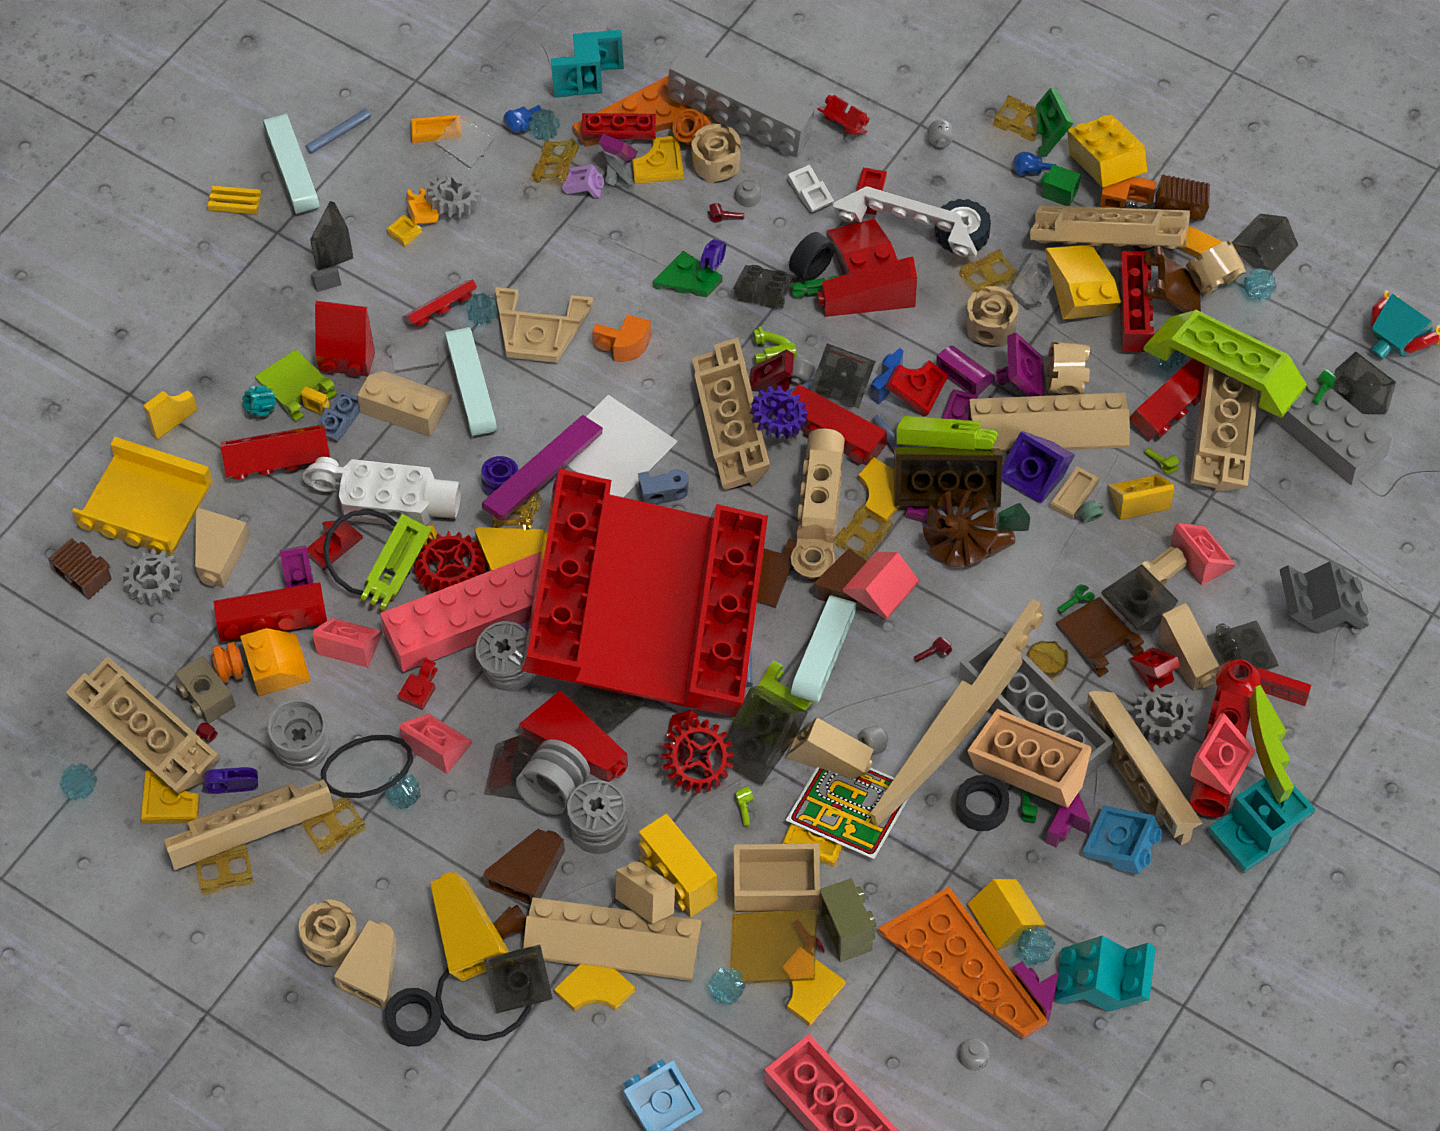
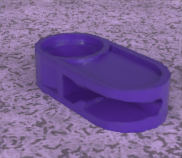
(713, 254)
(230, 780)

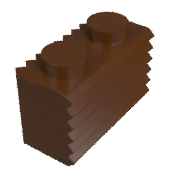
(1183, 194)
(80, 568)

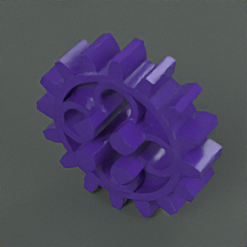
(770, 404)

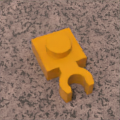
(419, 209)

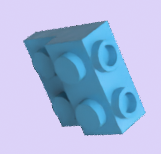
(1123, 839)
(661, 1098)

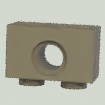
(201, 676)

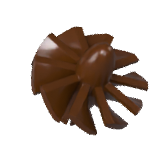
(956, 537)

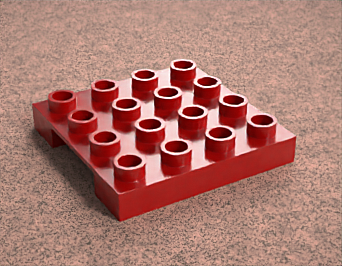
(645, 597)

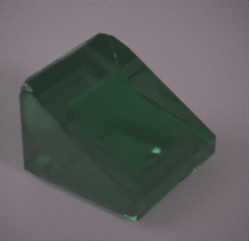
(1013, 518)

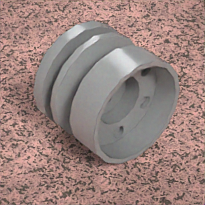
(504, 668)
(294, 722)
(552, 776)
(597, 816)

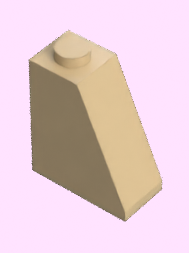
(218, 546)
(1183, 638)
(830, 749)
(370, 965)

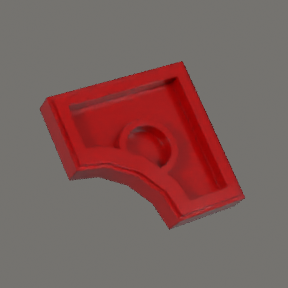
(917, 386)

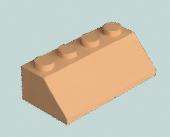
(1031, 757)

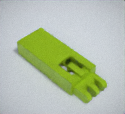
(944, 433)
(397, 557)

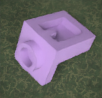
(584, 179)

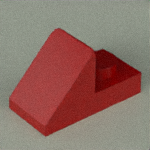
(341, 541)
(1155, 667)

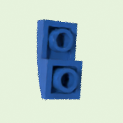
(878, 391)

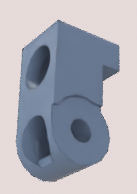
(663, 487)

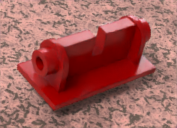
(835, 112)

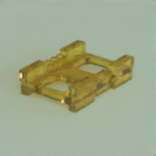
(1017, 124)
(562, 160)
(984, 266)
(527, 512)
(855, 529)
(338, 831)
(226, 878)

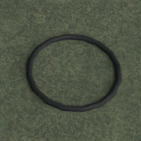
(328, 538)
(375, 791)
(469, 1035)

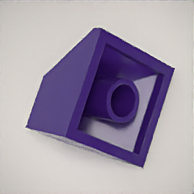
(1036, 465)

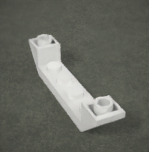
(855, 205)

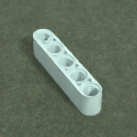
(291, 163)
(471, 381)
(823, 649)

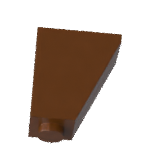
(838, 576)
(526, 867)

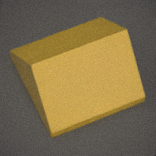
(1141, 496)
(1004, 912)

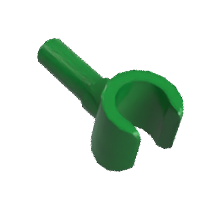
(1327, 379)
(1079, 590)
(1029, 811)

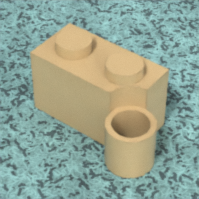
(645, 891)

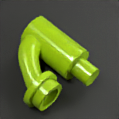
(783, 343)

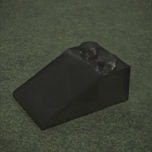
(762, 733)

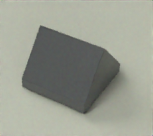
(326, 278)

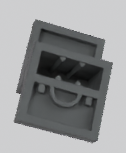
(1324, 597)

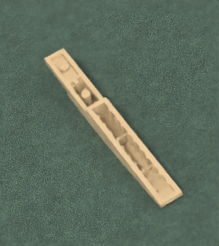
(960, 714)

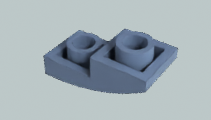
(340, 415)

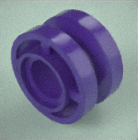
(496, 472)

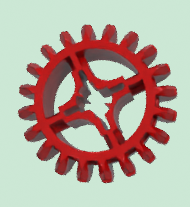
(448, 556)
(688, 746)

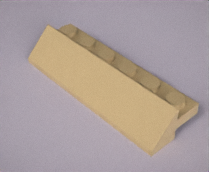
(1111, 226)
(726, 407)
(1067, 420)
(1224, 432)
(144, 725)
(1142, 767)
(248, 821)
(613, 938)

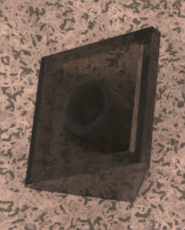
(331, 239)
(1266, 242)
(1140, 599)
(506, 764)
(518, 978)

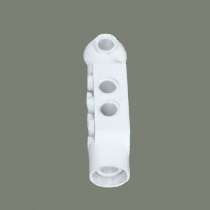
(385, 489)

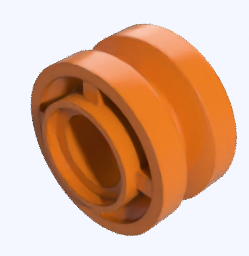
(684, 122)
(228, 662)

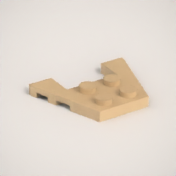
(539, 335)

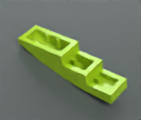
(1268, 738)

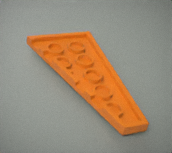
(648, 100)
(955, 949)

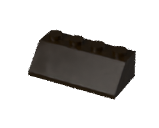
(929, 472)

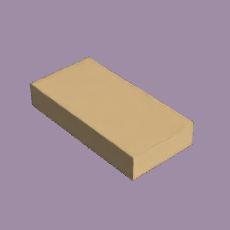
(1074, 492)

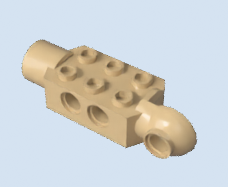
(819, 503)

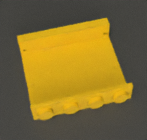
(145, 497)

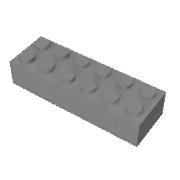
(740, 102)
(1333, 429)
(1040, 701)

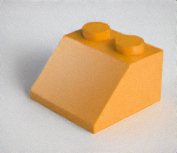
(275, 660)

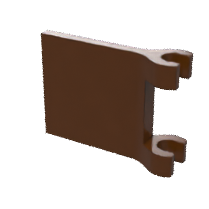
(1173, 283)
(774, 574)
(1097, 632)

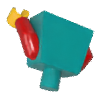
(1400, 327)

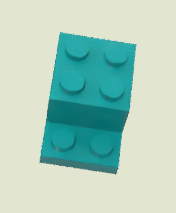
(592, 54)
(1259, 824)
(1105, 973)

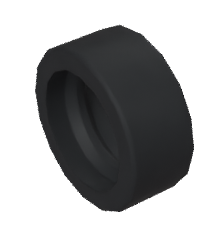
(811, 256)
(987, 784)
(403, 998)

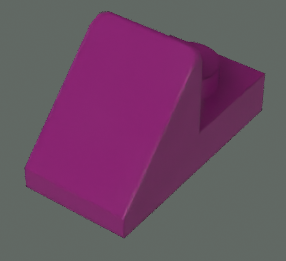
(296, 566)
(1073, 816)
(1042, 992)

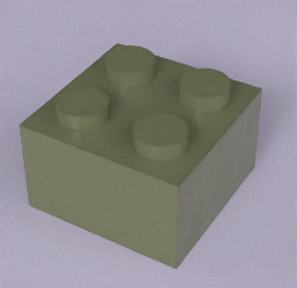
(846, 919)

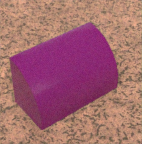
(964, 371)

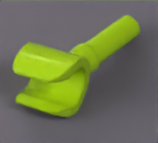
(1167, 464)
(744, 796)

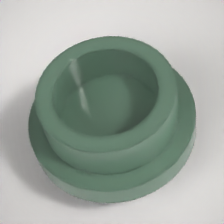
(1090, 511)

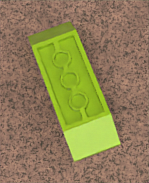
(1233, 355)

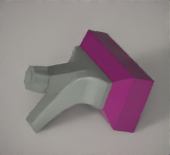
(617, 154)

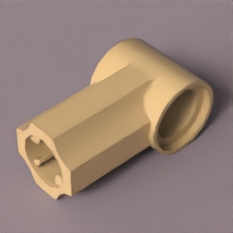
(1166, 564)

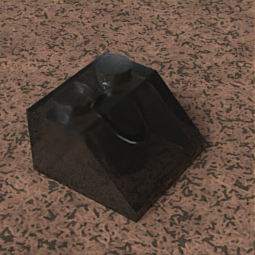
(842, 376)
(1364, 385)

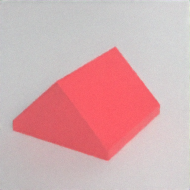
(1202, 551)
(882, 583)
(346, 641)
(434, 741)
(1222, 756)

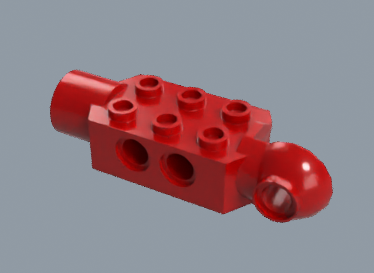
(1233, 701)

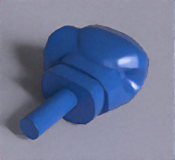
(519, 119)
(1028, 163)

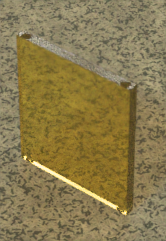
(774, 945)

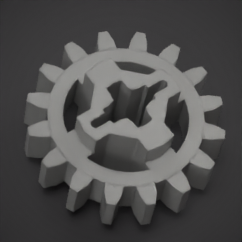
(453, 195)
(152, 576)
(1163, 714)

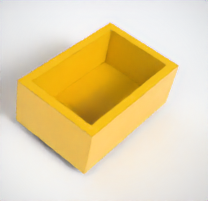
(1107, 150)
(676, 859)

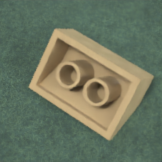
(403, 402)

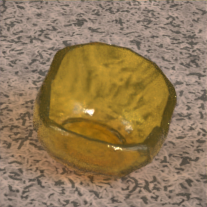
(1049, 658)

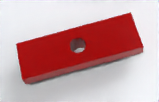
(618, 125)
(440, 304)

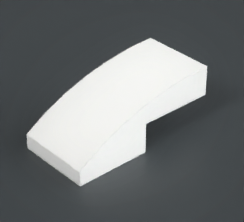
(809, 189)

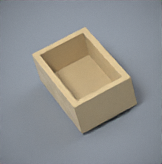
(776, 877)

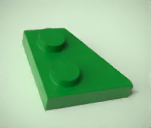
(1052, 120)
(688, 277)

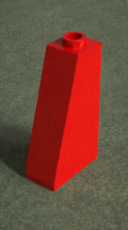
(871, 289)
(568, 723)

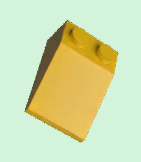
(1082, 282)

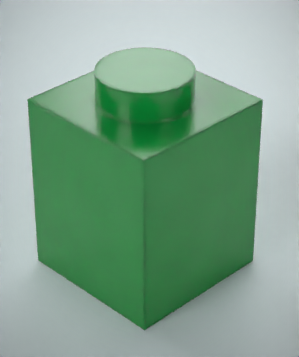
(1060, 185)

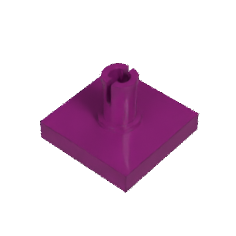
(1024, 367)

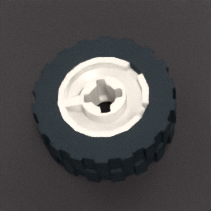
(975, 220)

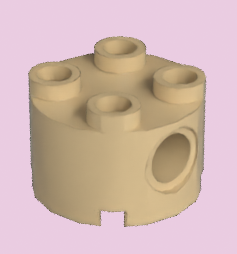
(716, 153)
(1215, 267)
(991, 316)
(1067, 368)
(328, 932)

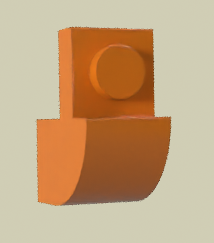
(1130, 189)
(627, 342)

